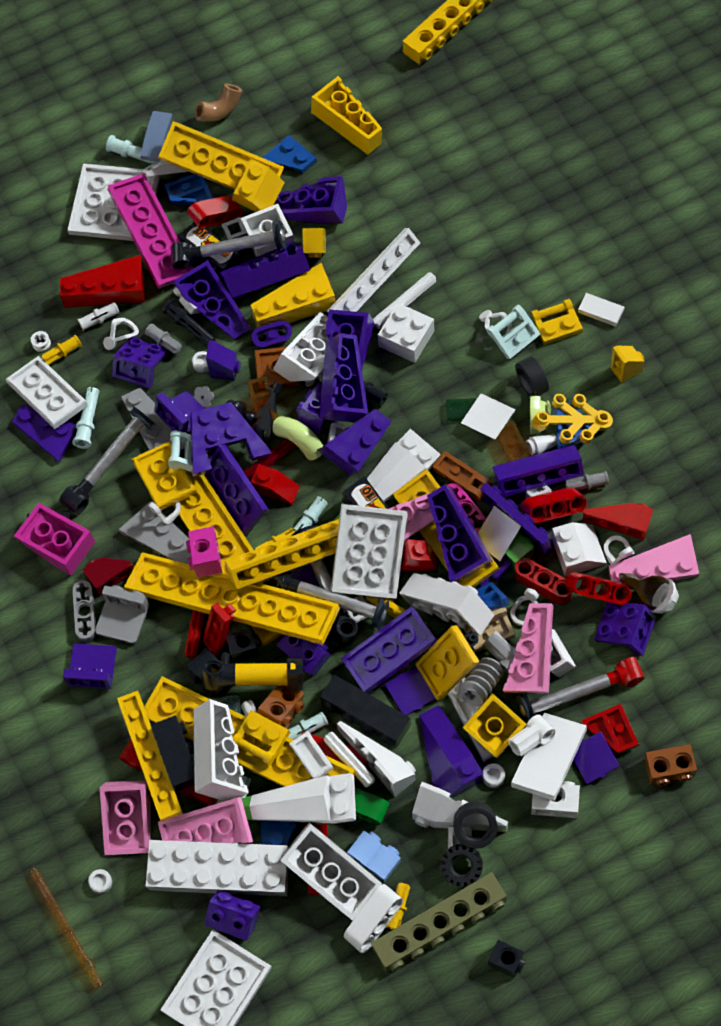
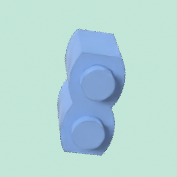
(374, 856)

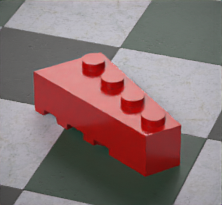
(115, 282)

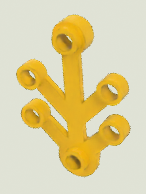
(575, 418)

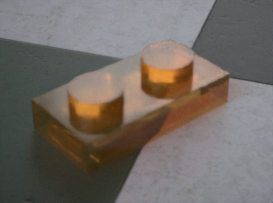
(512, 442)

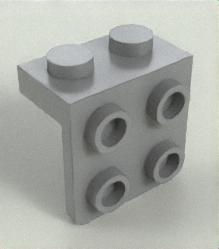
(122, 614)

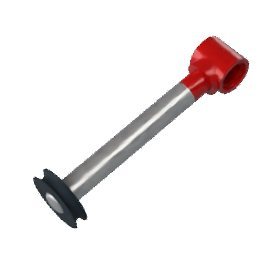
(625, 673)

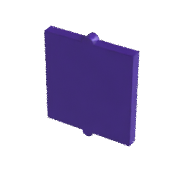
(410, 691)
(595, 758)

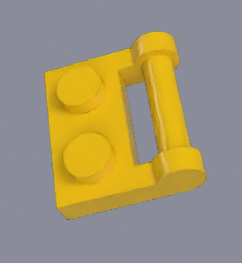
(559, 327)
(263, 731)

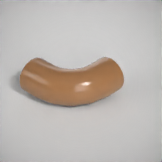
(221, 107)

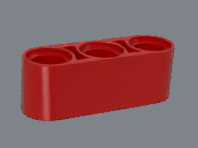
(214, 211)
(562, 508)
(539, 572)
(607, 590)

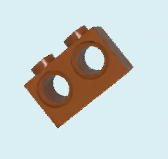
(282, 705)
(668, 759)

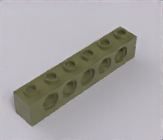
(486, 886)

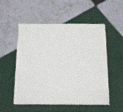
(488, 416)
(498, 533)

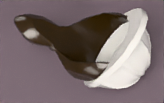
(653, 591)

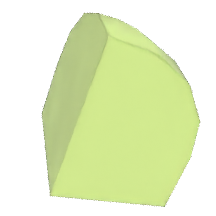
(536, 406)

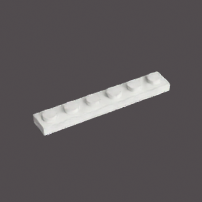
(377, 272)

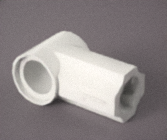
(536, 732)

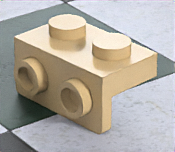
(498, 623)

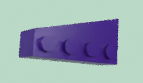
(265, 270)
(342, 382)
(459, 540)

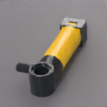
(221, 673)

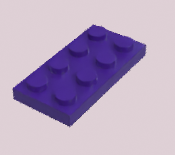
(235, 490)
(493, 497)
(389, 650)

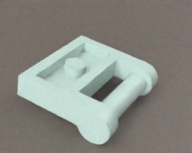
(518, 337)
(175, 461)

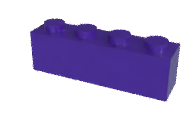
(538, 470)

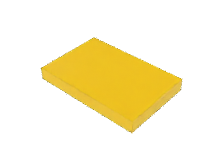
(163, 483)
(447, 662)

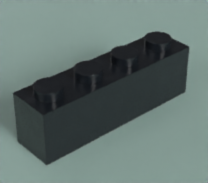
(365, 711)

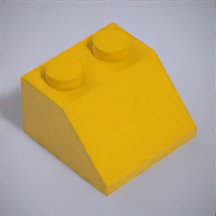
(258, 187)
(494, 725)

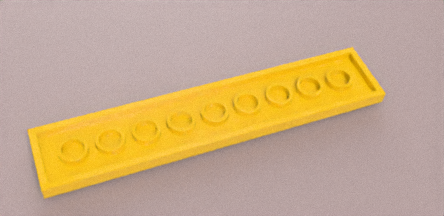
(207, 510)
(254, 604)
(287, 769)

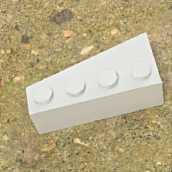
(447, 601)

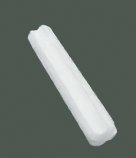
(349, 759)

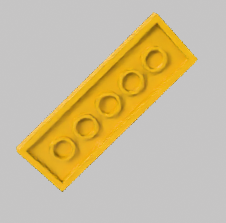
(208, 156)
(425, 484)

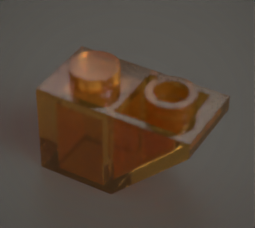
(260, 395)

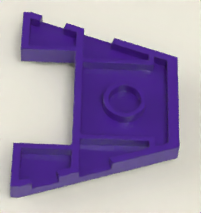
(218, 427)

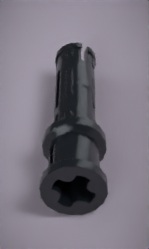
(182, 317)

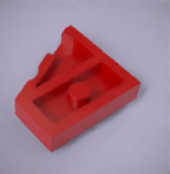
(614, 727)

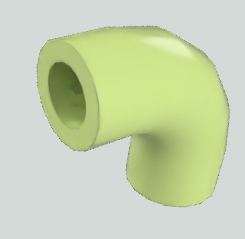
(299, 435)

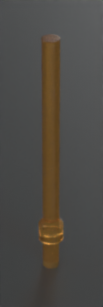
(86, 964)

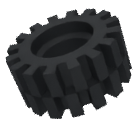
(461, 879)

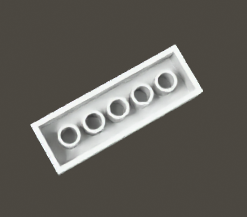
(217, 867)

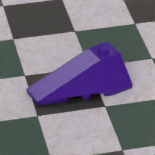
(315, 203)
(206, 292)
(352, 324)
(448, 756)

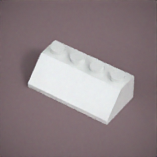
(330, 871)

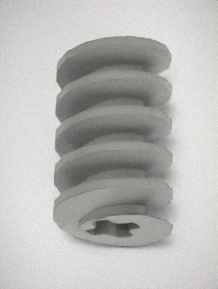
(481, 681)

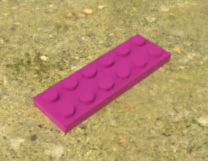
(147, 227)

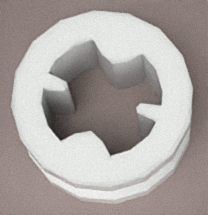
(40, 335)

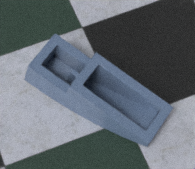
(155, 135)

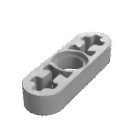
(90, 618)

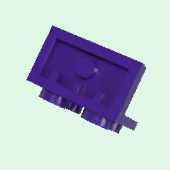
(136, 362)
(176, 411)
(626, 625)
(91, 666)

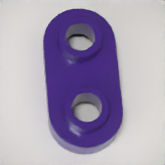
(271, 334)

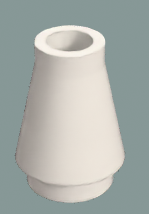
(541, 444)

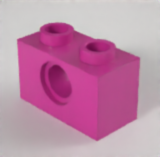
(204, 552)

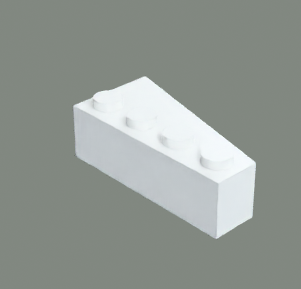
(215, 753)

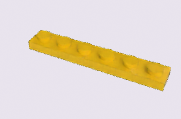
(149, 756)

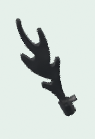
(266, 418)

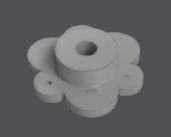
(203, 396)

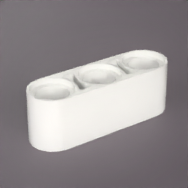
(373, 918)

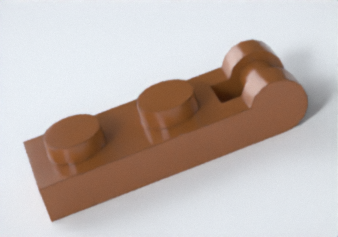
(460, 474)

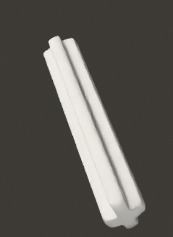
(406, 298)

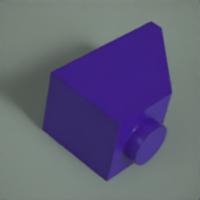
(222, 362)

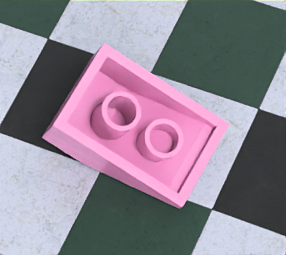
(126, 817)

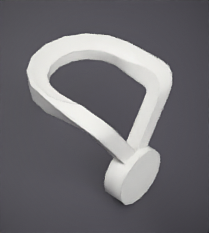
(487, 315)
(110, 342)
(154, 508)
(623, 554)
(531, 595)

